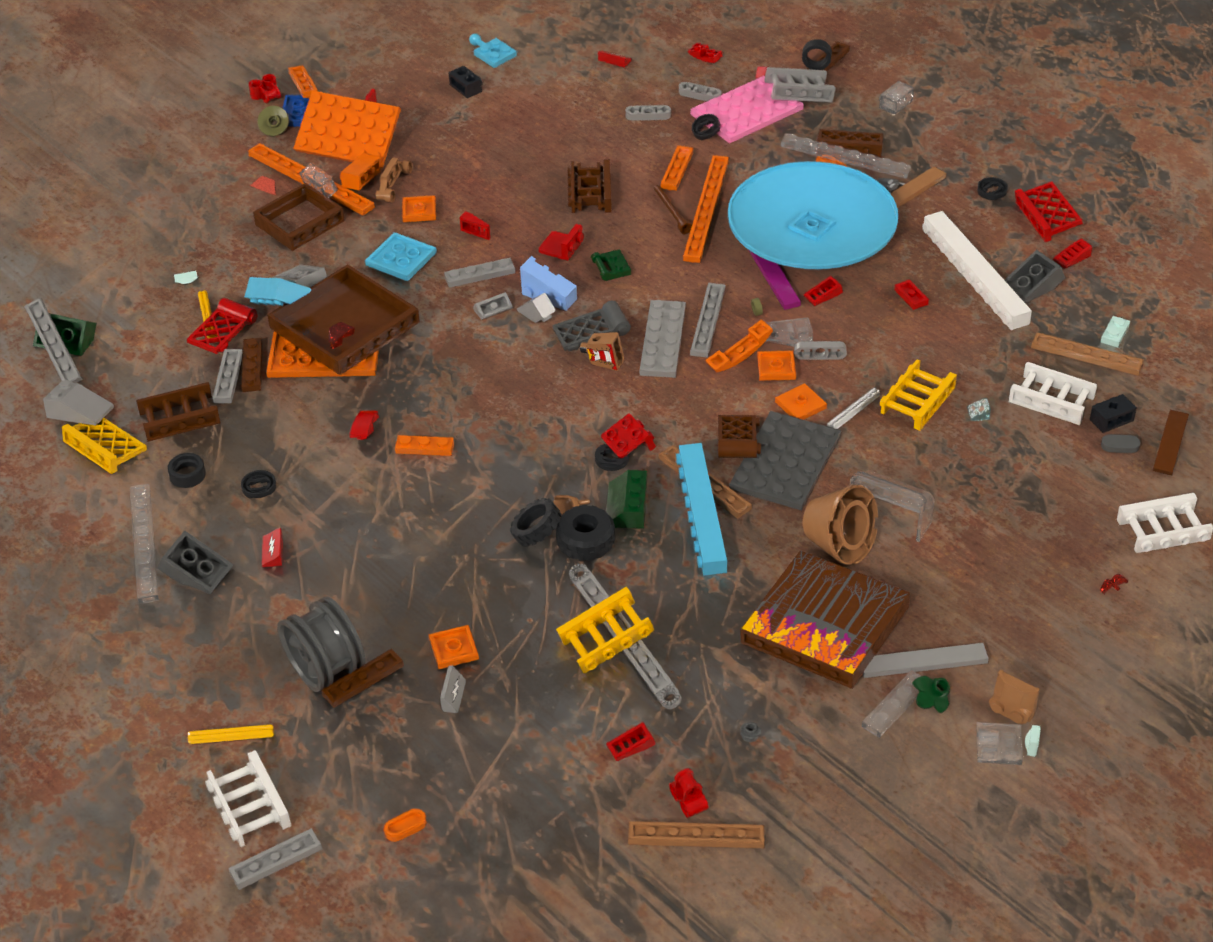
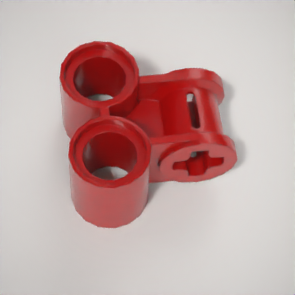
(264, 89)
(688, 793)

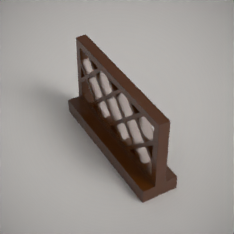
(865, 143)

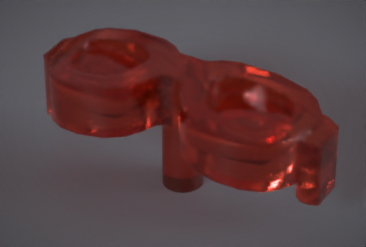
(1115, 581)

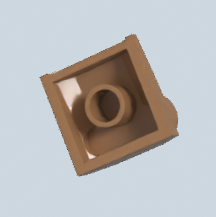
(1014, 698)

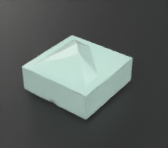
(1032, 740)

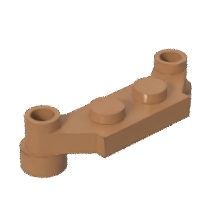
(389, 177)

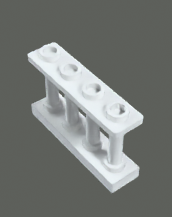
(1048, 404)
(1169, 508)
(269, 798)

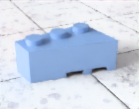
(539, 280)

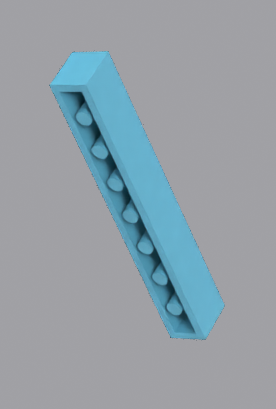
(702, 509)

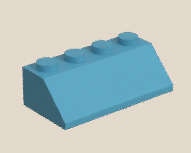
(274, 291)

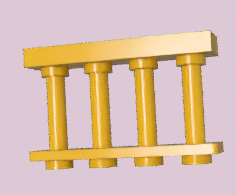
(928, 406)
(597, 615)

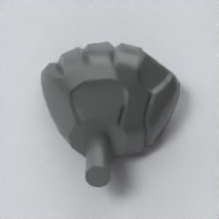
(890, 183)

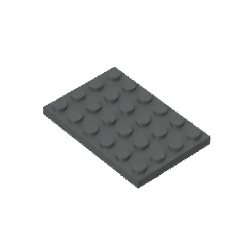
(789, 460)

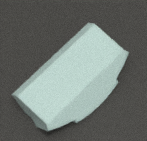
(185, 278)

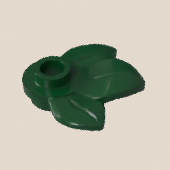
(930, 695)

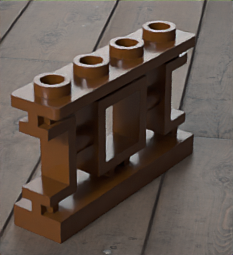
(589, 195)

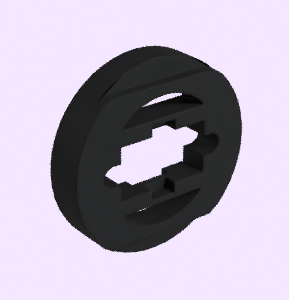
(703, 120)
(989, 182)
(606, 463)
(256, 477)

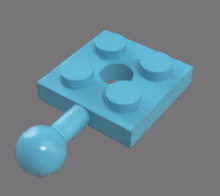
(493, 52)

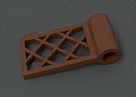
(738, 445)

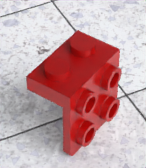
(561, 244)
(627, 436)

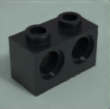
(465, 81)

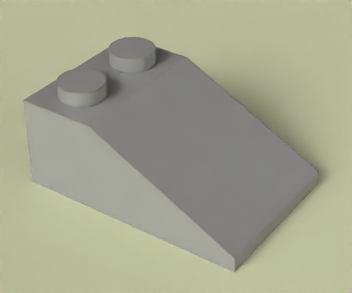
(303, 275)
(76, 404)

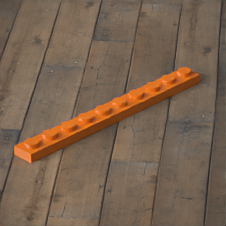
(291, 169)
(705, 209)

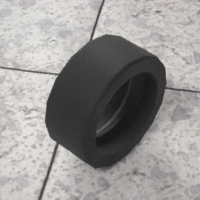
(816, 44)
(186, 460)

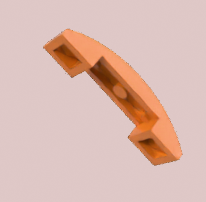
(742, 349)

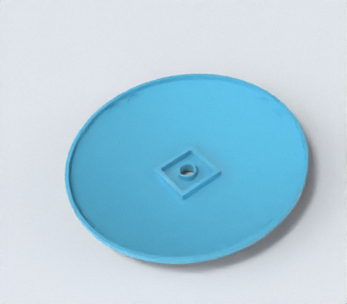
(812, 215)

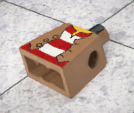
(604, 350)

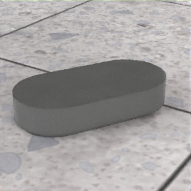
(1120, 443)

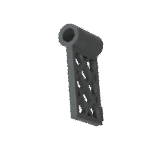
(611, 318)

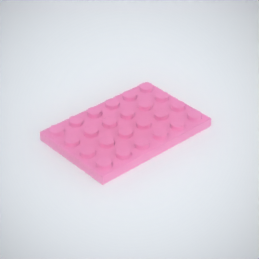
(746, 109)

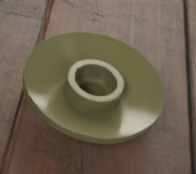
(271, 114)

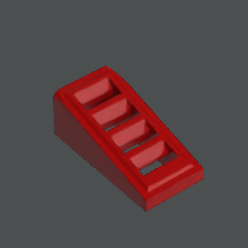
(470, 224)
(1081, 246)
(830, 282)
(634, 733)

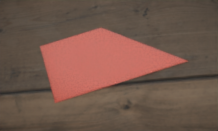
(265, 184)

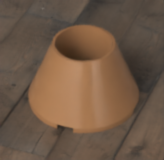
(843, 523)

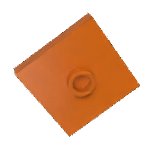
(419, 208)
(776, 365)
(801, 402)
(453, 647)

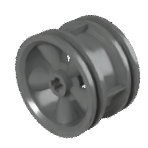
(321, 643)

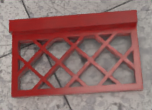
(1035, 214)

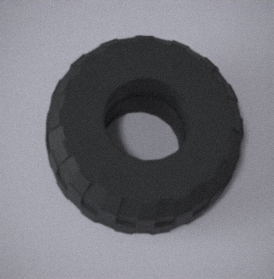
(585, 533)

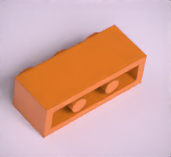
(360, 171)

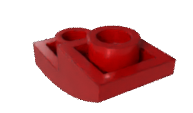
(702, 52)
(363, 424)

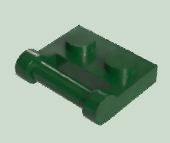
(616, 263)

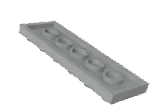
(662, 338)

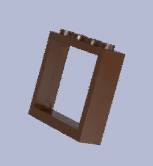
(332, 217)

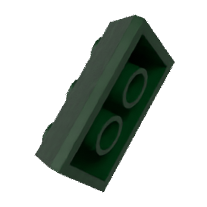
(74, 332)
(628, 499)

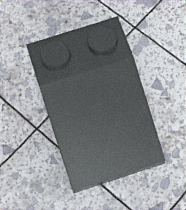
(1035, 277)
(194, 564)

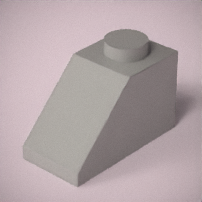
(537, 308)

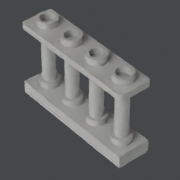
(799, 84)

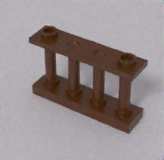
(179, 423)

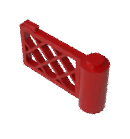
(233, 313)

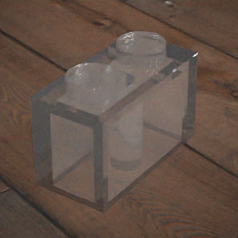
(896, 97)
(318, 180)

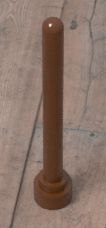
(684, 225)

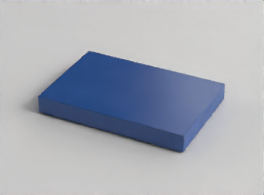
(295, 108)

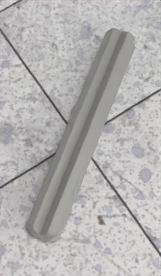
(854, 408)

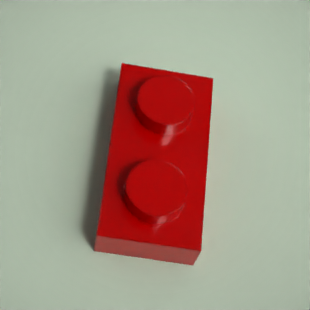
(911, 294)

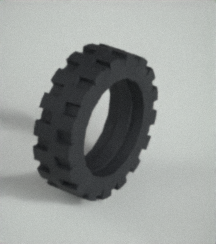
(542, 528)

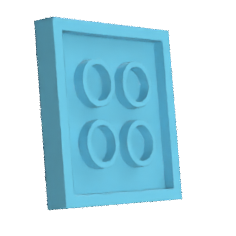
(400, 256)

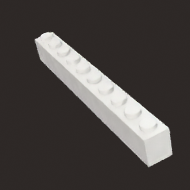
(977, 270)

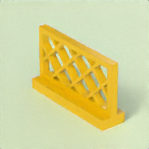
(93, 448)

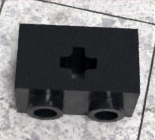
(1112, 413)

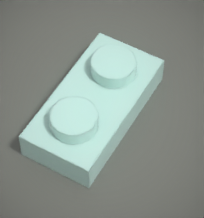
(1115, 331)

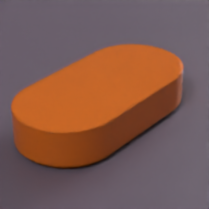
(405, 825)

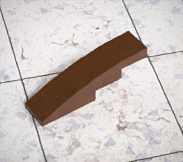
(1170, 442)

